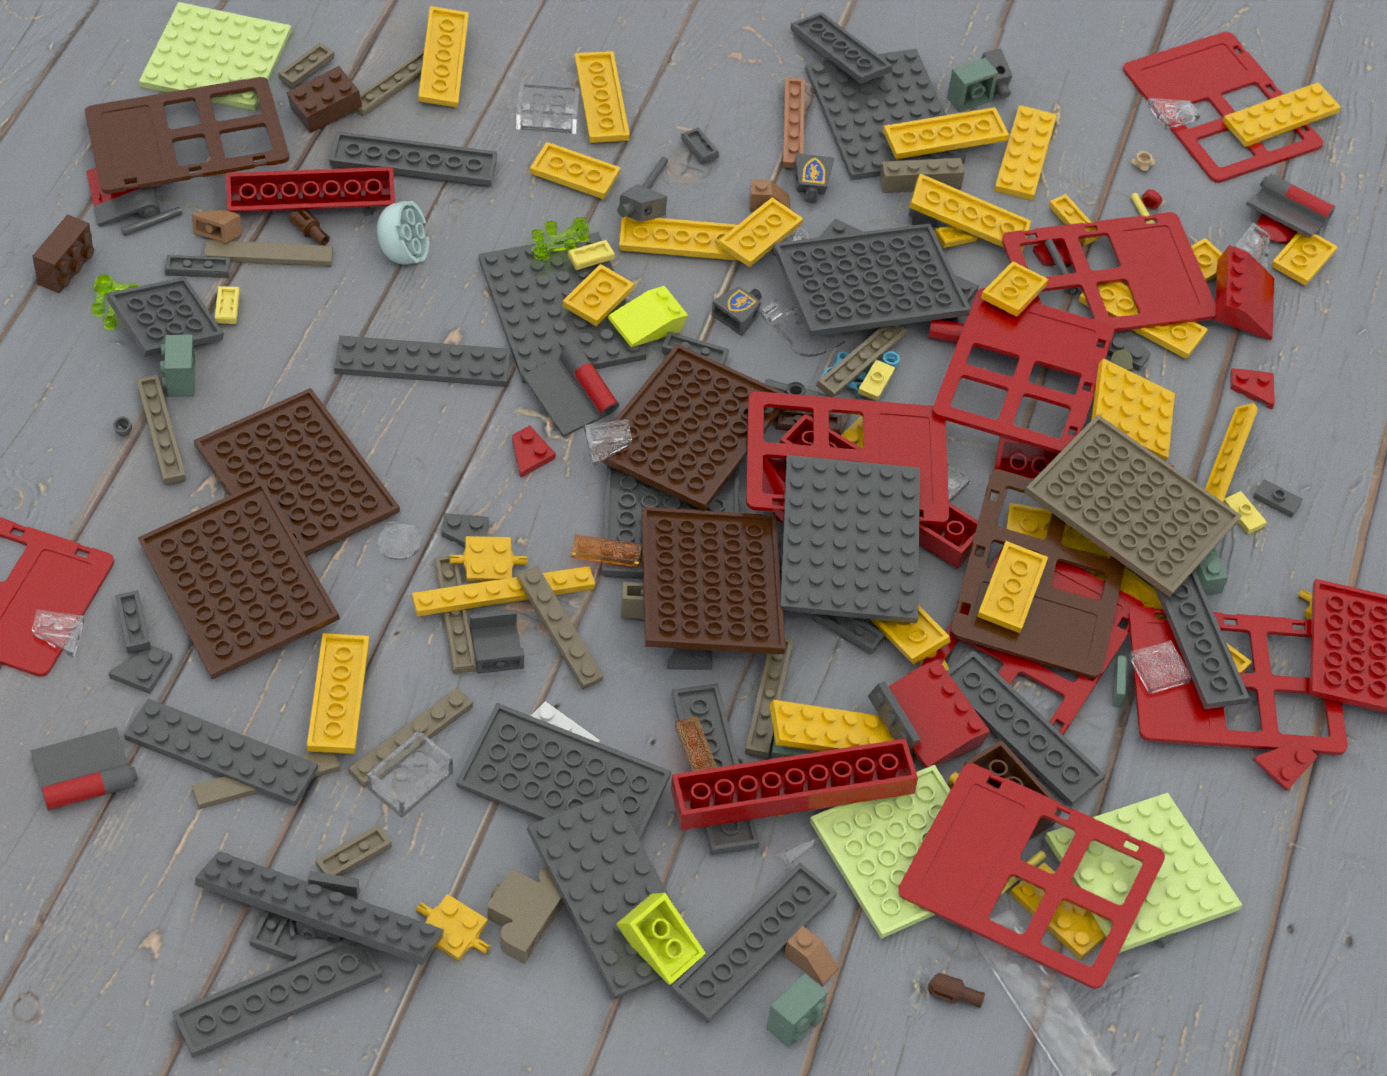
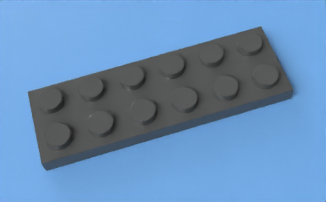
(841, 47)

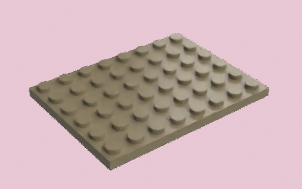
(1133, 505)

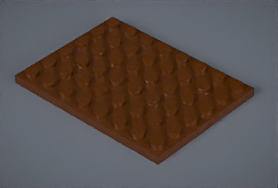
(689, 426)
(307, 467)
(238, 579)
(711, 581)

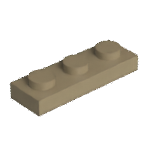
(306, 65)
(354, 852)

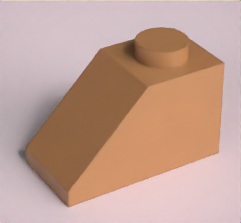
(763, 190)
(217, 225)
(811, 955)

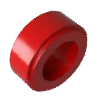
(1151, 199)

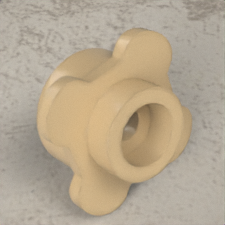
(1143, 161)

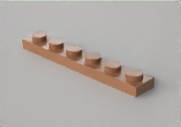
(793, 120)

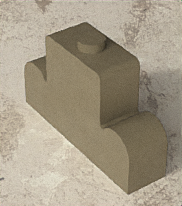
(523, 911)

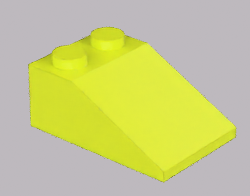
(649, 317)
(661, 937)

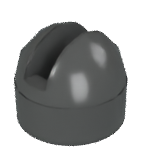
(125, 423)

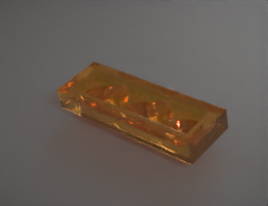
(606, 550)
(694, 744)

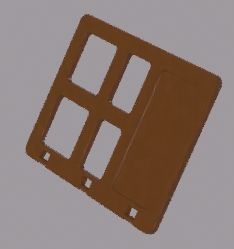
(136, 143)
(1060, 625)

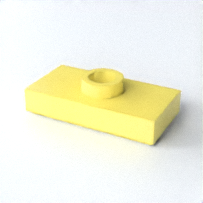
(591, 255)
(227, 305)
(876, 380)
(1251, 519)

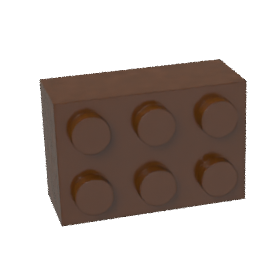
(324, 99)
(63, 254)

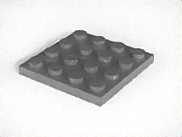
(163, 310)

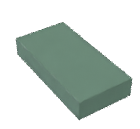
(1119, 681)

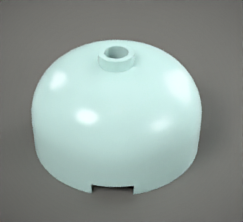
(402, 233)

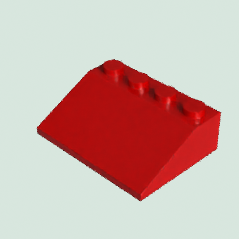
(1244, 293)
(938, 714)

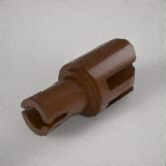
(309, 226)
(953, 990)

